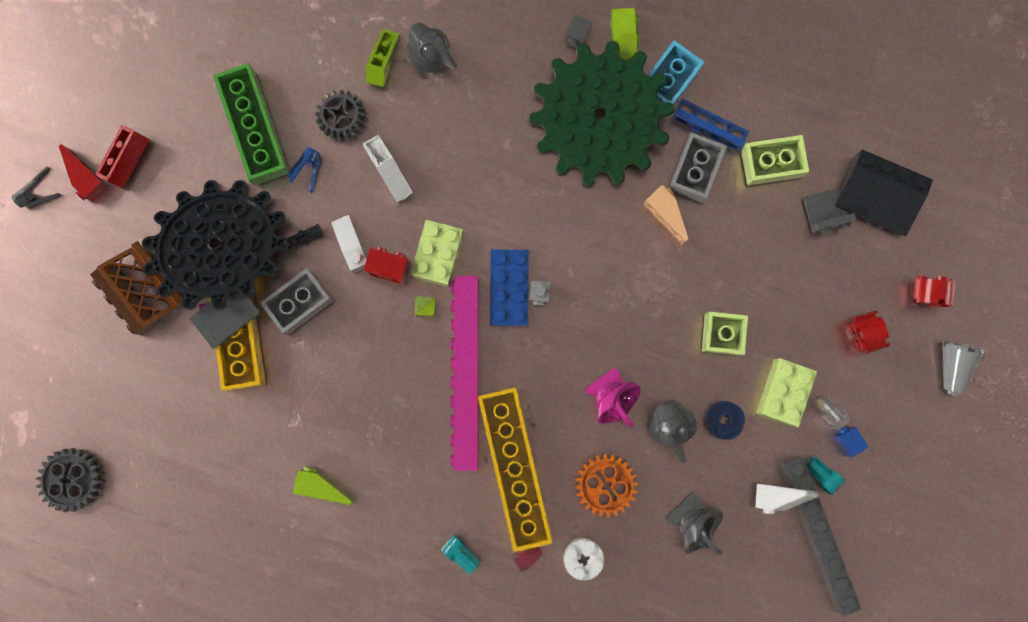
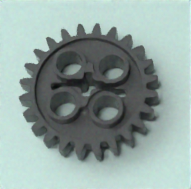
(86, 481)

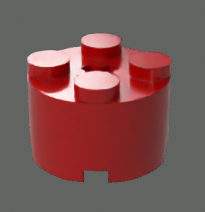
(934, 292)
(870, 332)

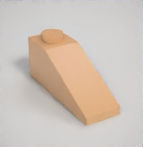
(666, 210)

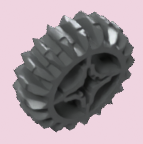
(327, 108)

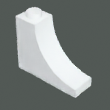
(387, 168)

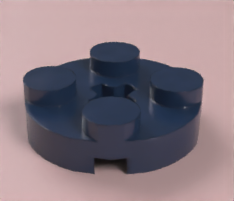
(730, 410)

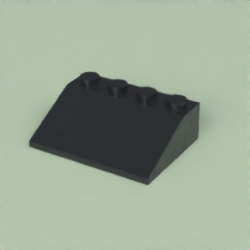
(883, 192)

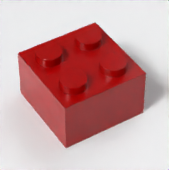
(387, 266)

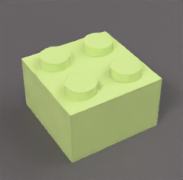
(724, 333)

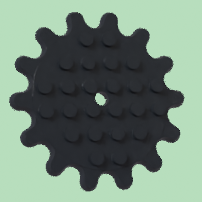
(186, 240)

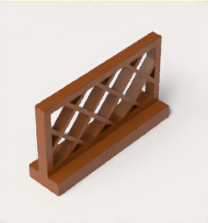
(141, 258)

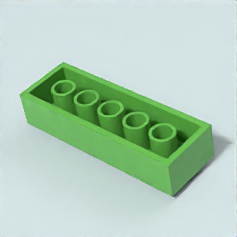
(251, 124)

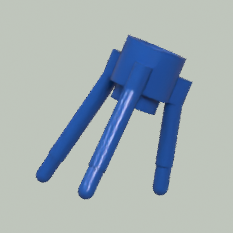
(309, 158)

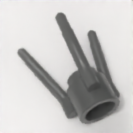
(24, 196)

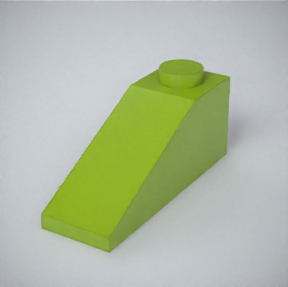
(381, 58)
(318, 486)

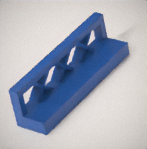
(708, 128)

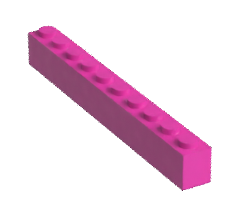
(465, 372)

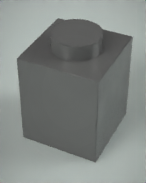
(578, 31)

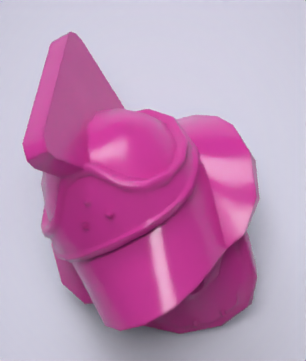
(614, 397)

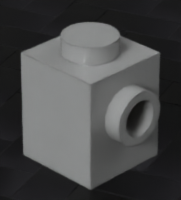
(539, 293)

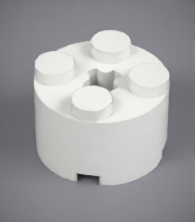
(580, 569)

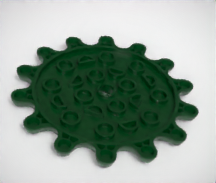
(629, 120)

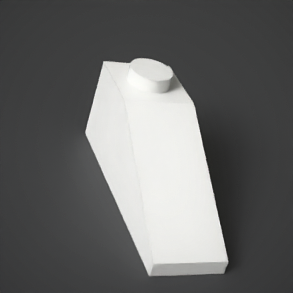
(350, 244)
(778, 498)

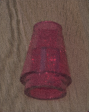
(527, 558)

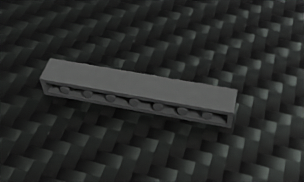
(821, 539)

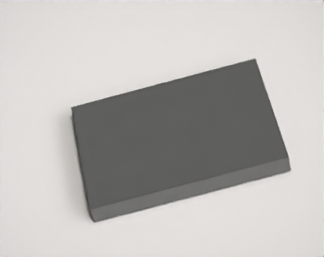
(220, 325)

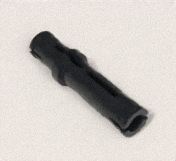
(313, 232)

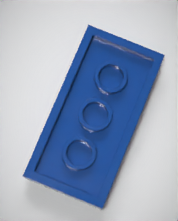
(509, 287)

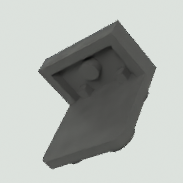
(824, 215)

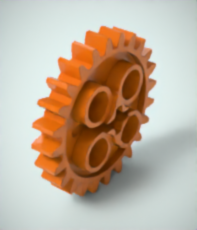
(620, 475)

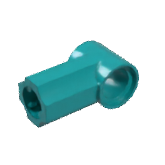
(828, 479)
(456, 551)

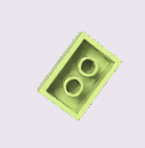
(774, 160)
(437, 253)
(786, 392)

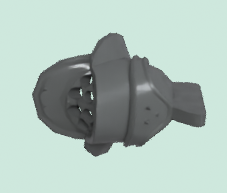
(429, 49)
(673, 426)
(696, 524)

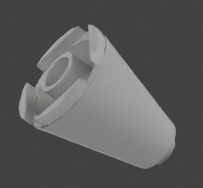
(959, 366)

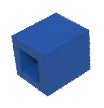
(850, 441)

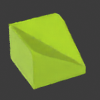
(425, 306)

